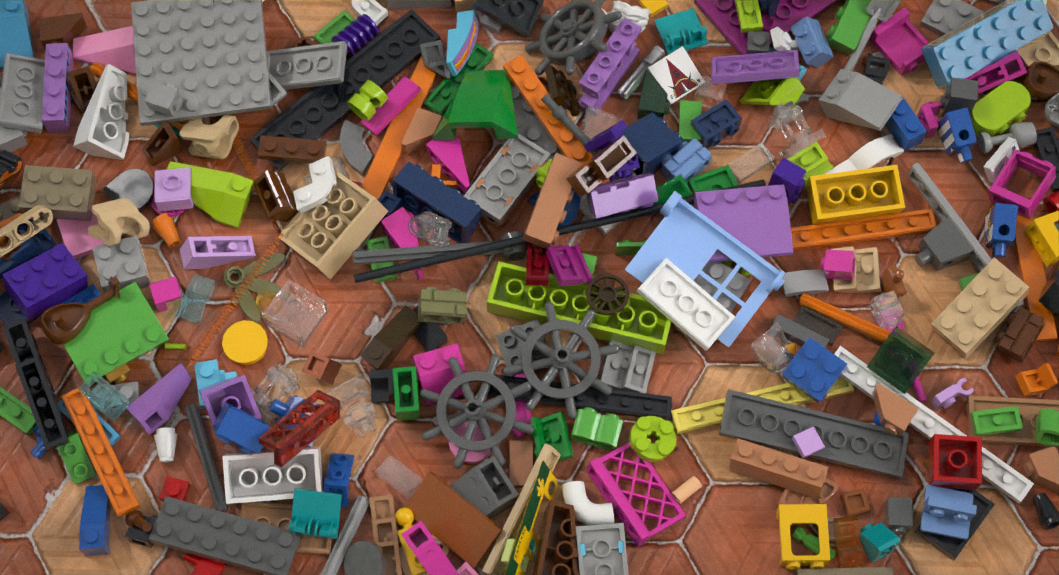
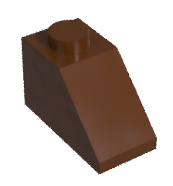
(61, 28)

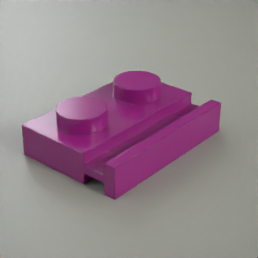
(568, 265)

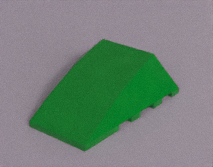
(481, 102)

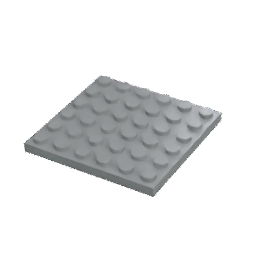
(205, 50)

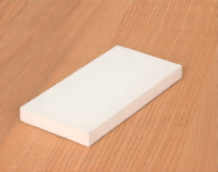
(686, 304)

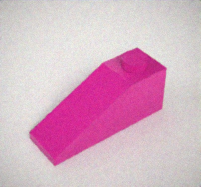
(999, 72)
(450, 156)
(397, 230)

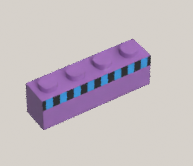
(57, 88)

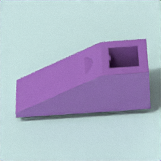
(160, 400)

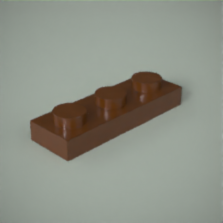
(291, 149)

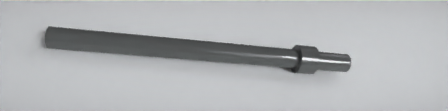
(559, 113)

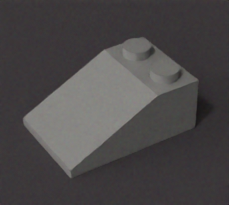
(859, 100)

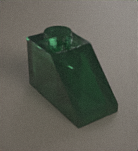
(653, 98)

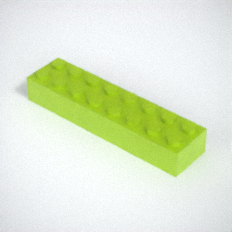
(635, 325)

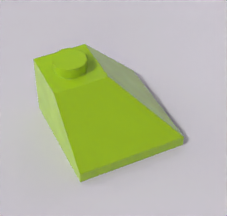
(773, 92)

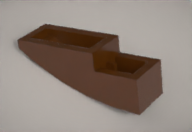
(601, 166)

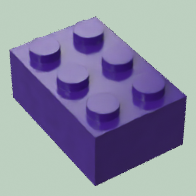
(45, 281)

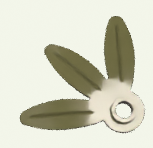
(247, 302)

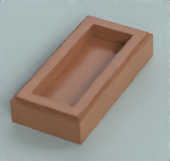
(520, 462)

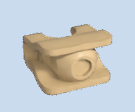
(208, 139)
(118, 218)

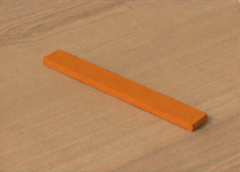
(390, 148)
(863, 229)

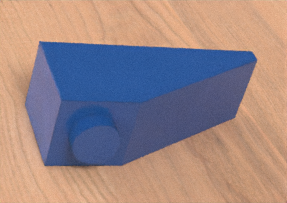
(95, 522)

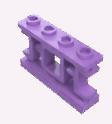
(610, 65)

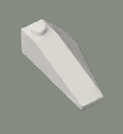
(104, 122)

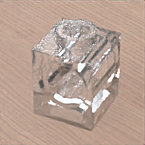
(887, 310)

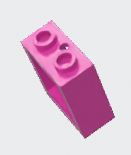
(1026, 161)

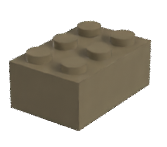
(62, 190)

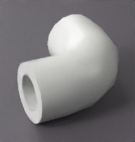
(586, 511)

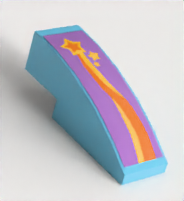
(461, 41)

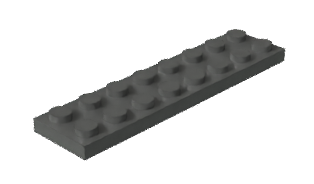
(845, 439)

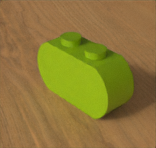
(1000, 109)

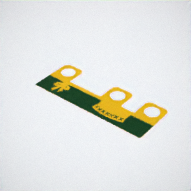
(525, 532)

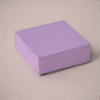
(808, 442)

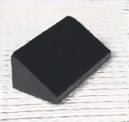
(430, 335)

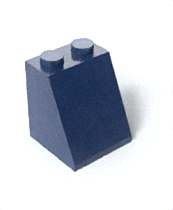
(652, 142)

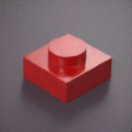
(175, 489)

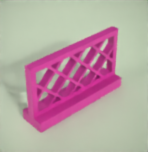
(622, 506)

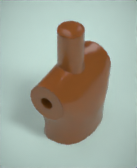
(893, 281)

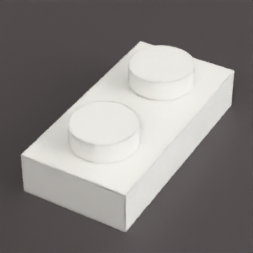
(1000, 158)

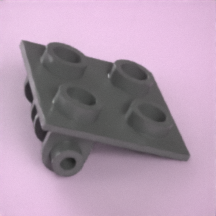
(513, 346)

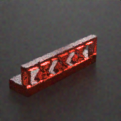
(307, 428)

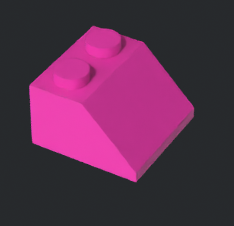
(435, 370)

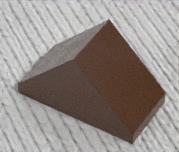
(84, 85)
(162, 145)

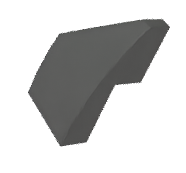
(434, 58)

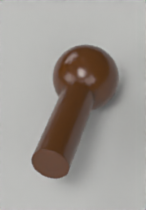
(136, 519)

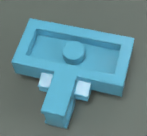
(208, 374)

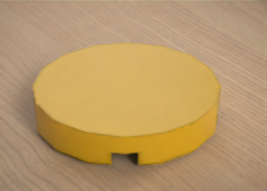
(245, 342)

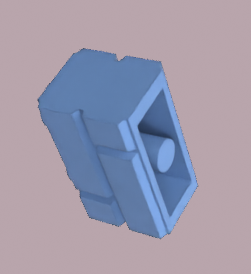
(812, 42)
(688, 160)

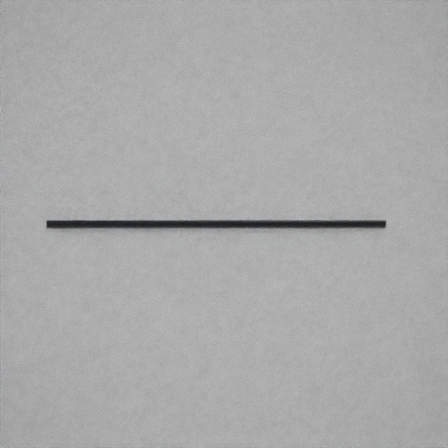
(515, 241)

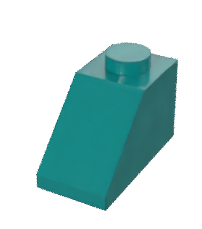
(878, 541)

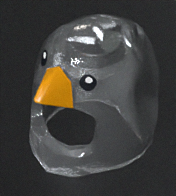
(773, 349)

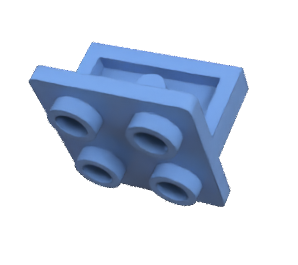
(947, 512)

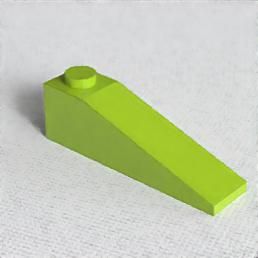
(219, 193)

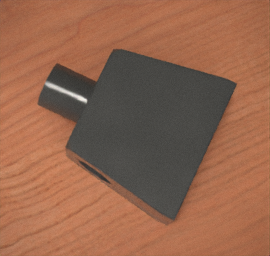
(943, 247)

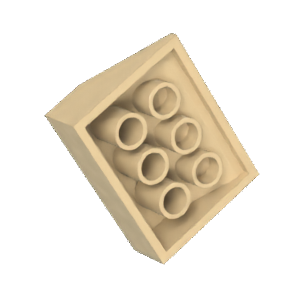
(335, 228)

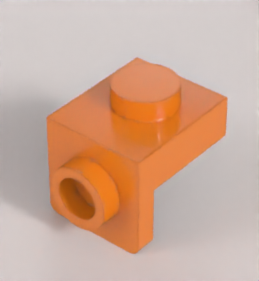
(1036, 380)

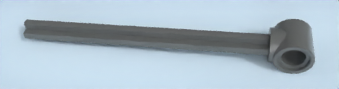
(414, 253)

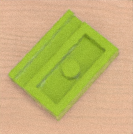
(812, 160)

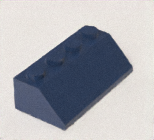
(429, 193)

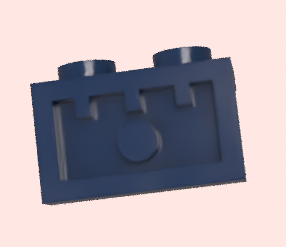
(717, 124)

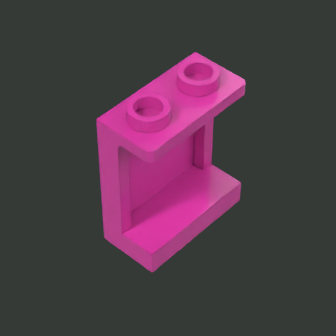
(899, 42)

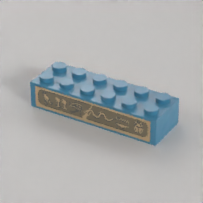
(986, 39)

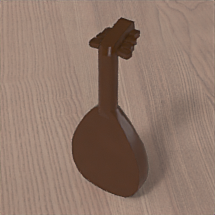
(1041, 80)
(67, 320)

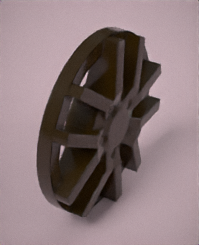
(607, 294)

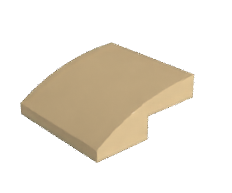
(866, 272)

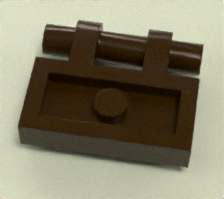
(562, 90)

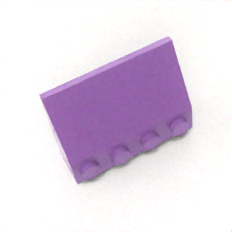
(752, 216)

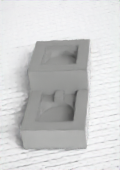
(804, 281)

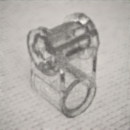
(431, 228)

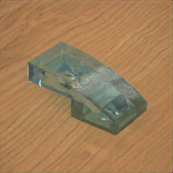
(195, 298)

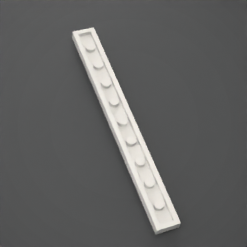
(929, 423)

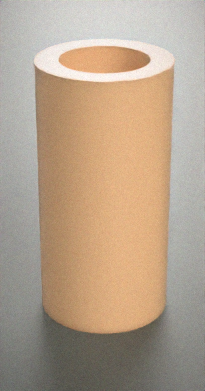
(686, 489)

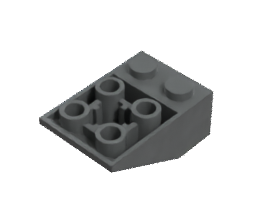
(487, 488)

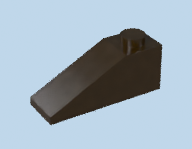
(391, 339)

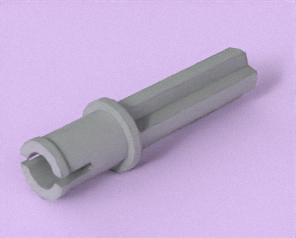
(639, 74)

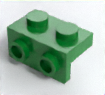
(554, 432)

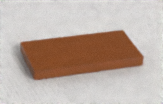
(453, 519)

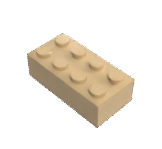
(980, 308)

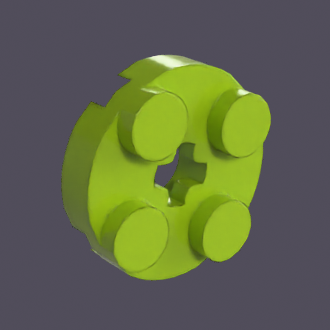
(652, 426)

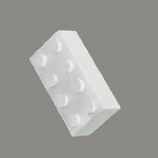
(259, 479)

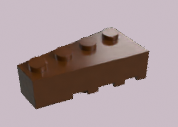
(557, 543)

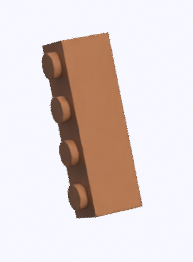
(551, 202)
(778, 468)

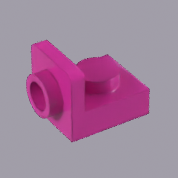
(928, 117)

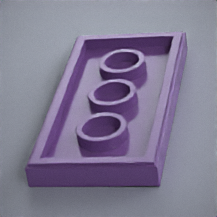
(755, 67)

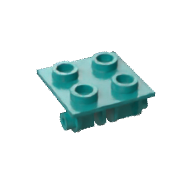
(681, 30)
(315, 513)

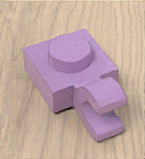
(947, 396)

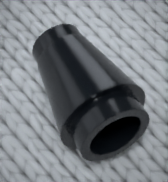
(1046, 511)

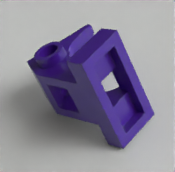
(605, 138)

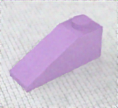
(215, 251)

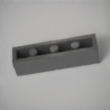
(798, 333)

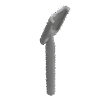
(879, 10)

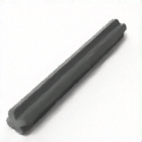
(206, 458)

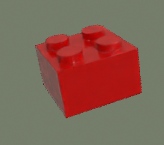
(955, 461)

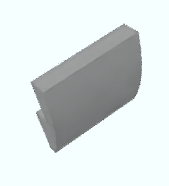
(628, 368)

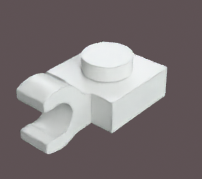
(782, 40)

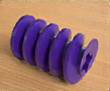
(356, 33)

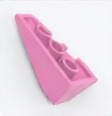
(107, 47)

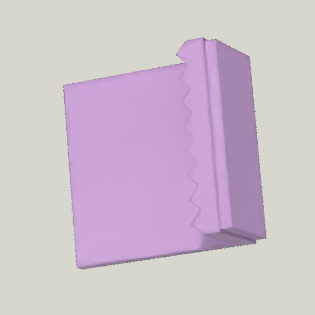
(173, 189)

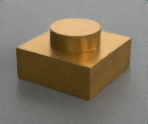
(119, 374)

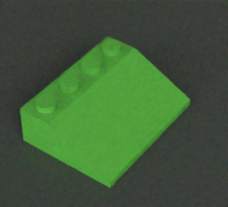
(116, 334)

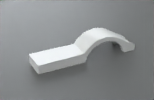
(870, 155)

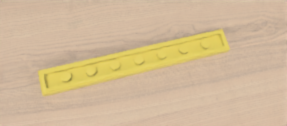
(711, 412)

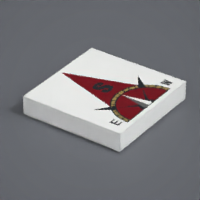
(676, 74)

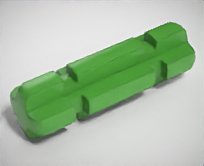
(810, 541)

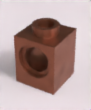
(321, 367)

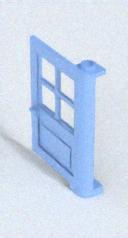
(689, 242)

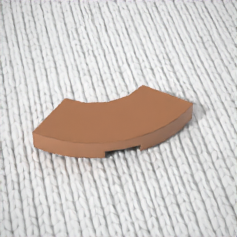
(793, 497)

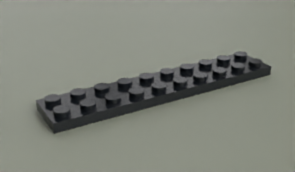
(327, 104)

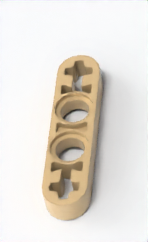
(16, 239)

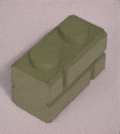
(442, 306)

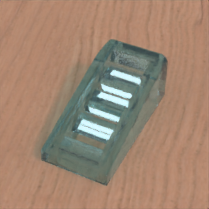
(105, 408)

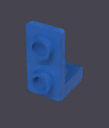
(339, 475)

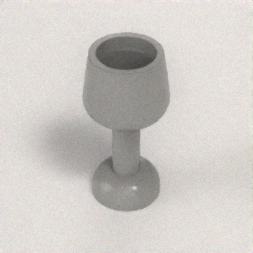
(1023, 133)

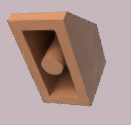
(420, 131)
(893, 410)
(1044, 468)

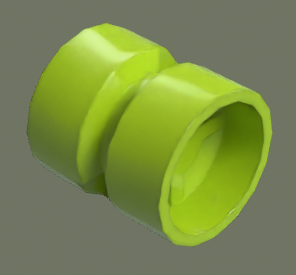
(370, 97)

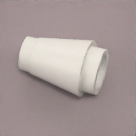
(166, 444)

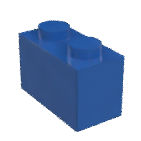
(905, 126)

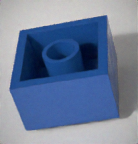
(814, 370)
(240, 428)

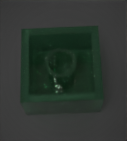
(900, 359)

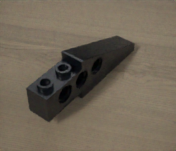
(36, 384)

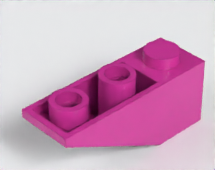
(428, 550)

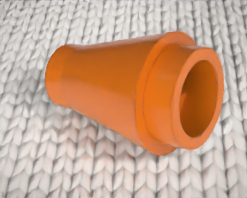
(166, 229)

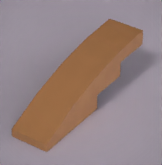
(385, 531)

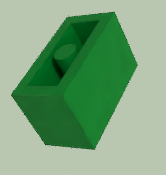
(406, 393)

